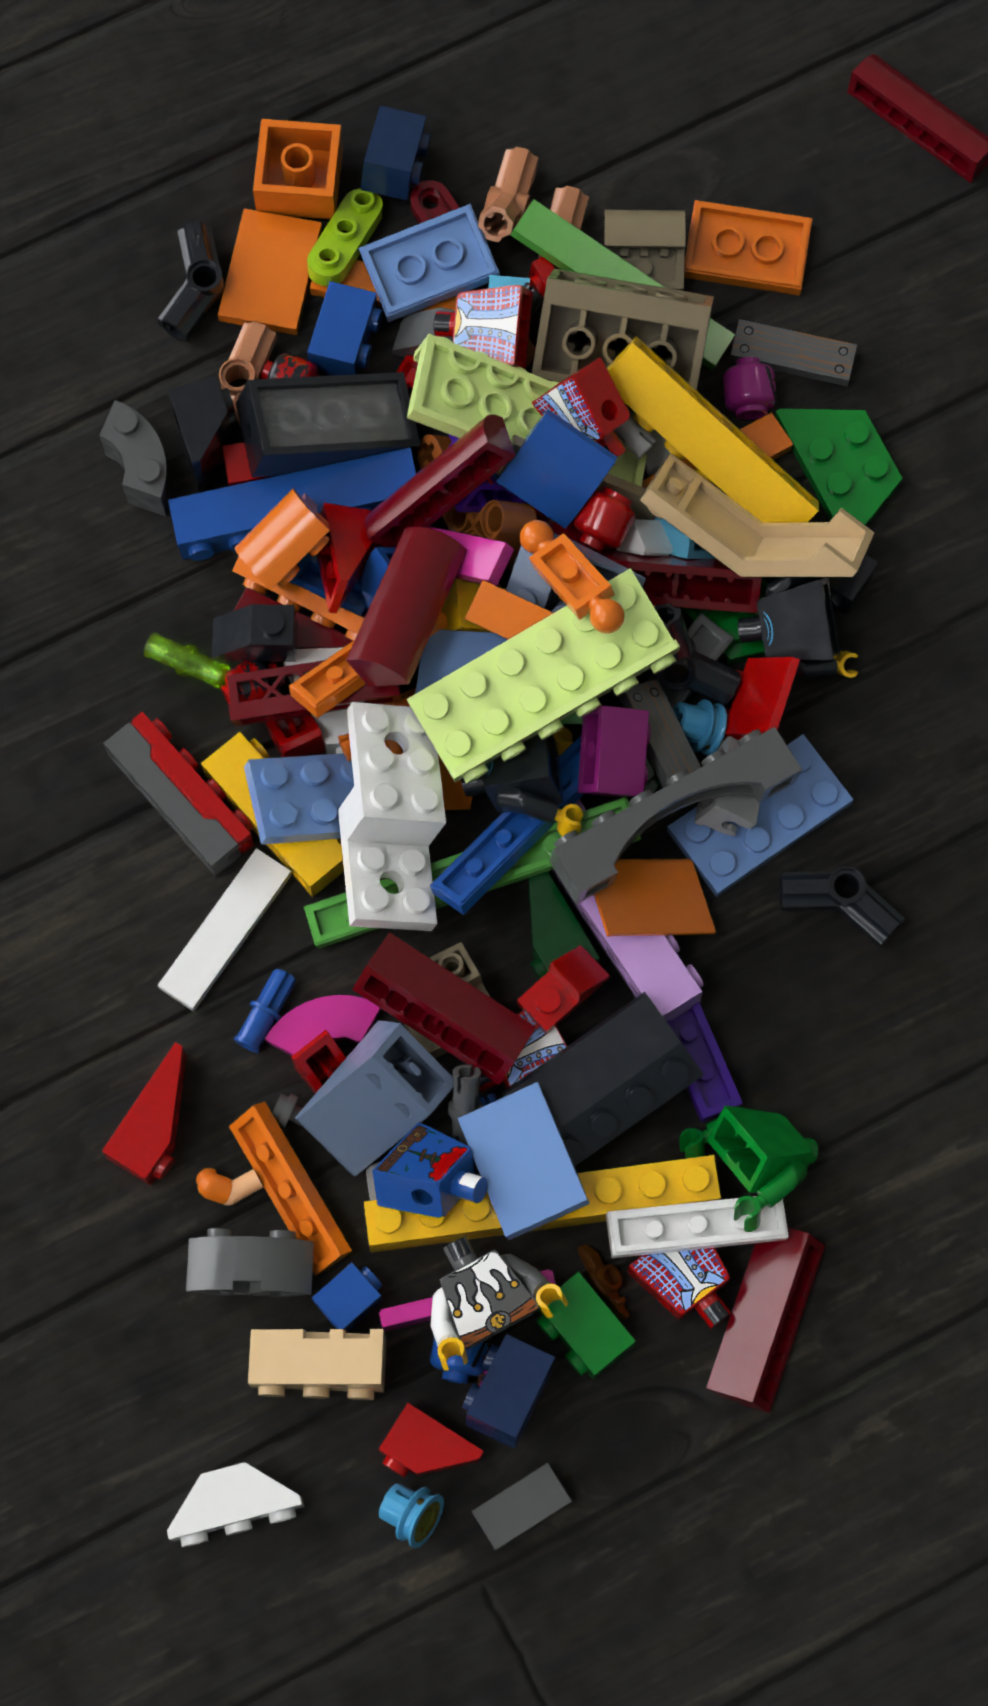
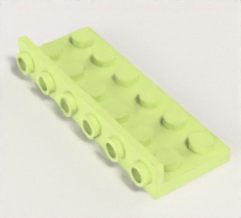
(463, 386)
(539, 681)

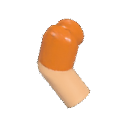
(225, 1190)

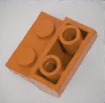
(284, 539)

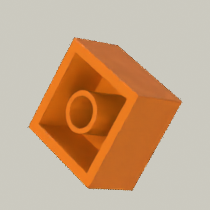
(298, 168)

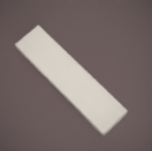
(225, 930)
(689, 1228)

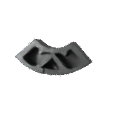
(137, 448)
(250, 1264)

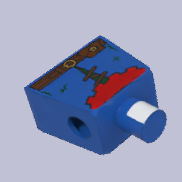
(427, 1174)

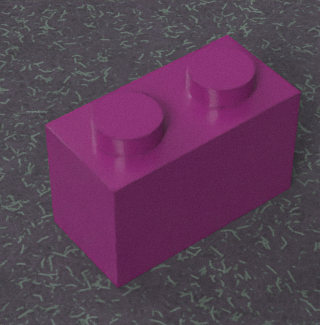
(614, 752)

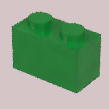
(586, 1328)

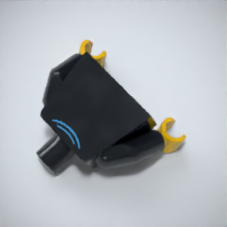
(798, 623)
(531, 783)

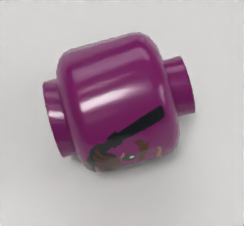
(749, 388)

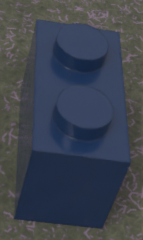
(394, 152)
(508, 1391)

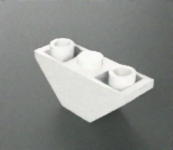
(230, 1501)

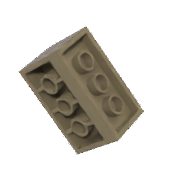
(616, 310)

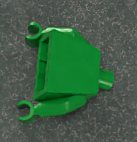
(760, 1151)

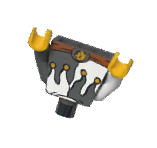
(485, 1298)

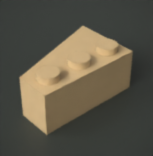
(317, 1362)

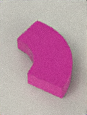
(341, 1015)

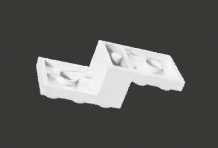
(390, 819)

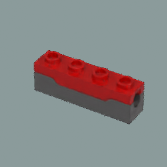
(179, 793)

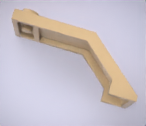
(744, 540)

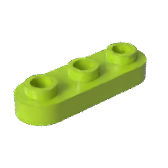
(359, 216)

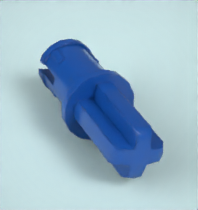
(265, 1010)

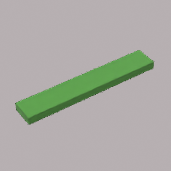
(577, 252)

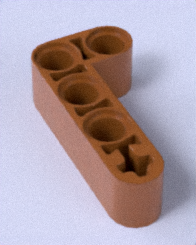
(497, 518)

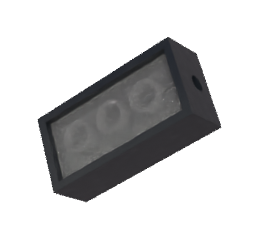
(323, 420)

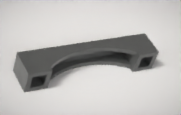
(755, 768)

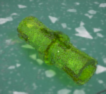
(166, 652)

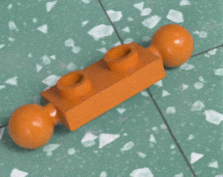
(572, 576)

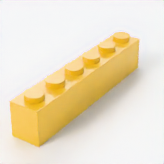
(707, 438)

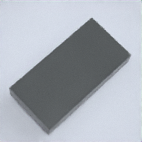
(521, 1506)

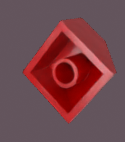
(761, 695)

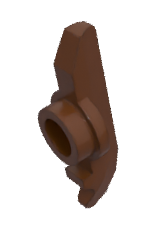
(605, 1280)

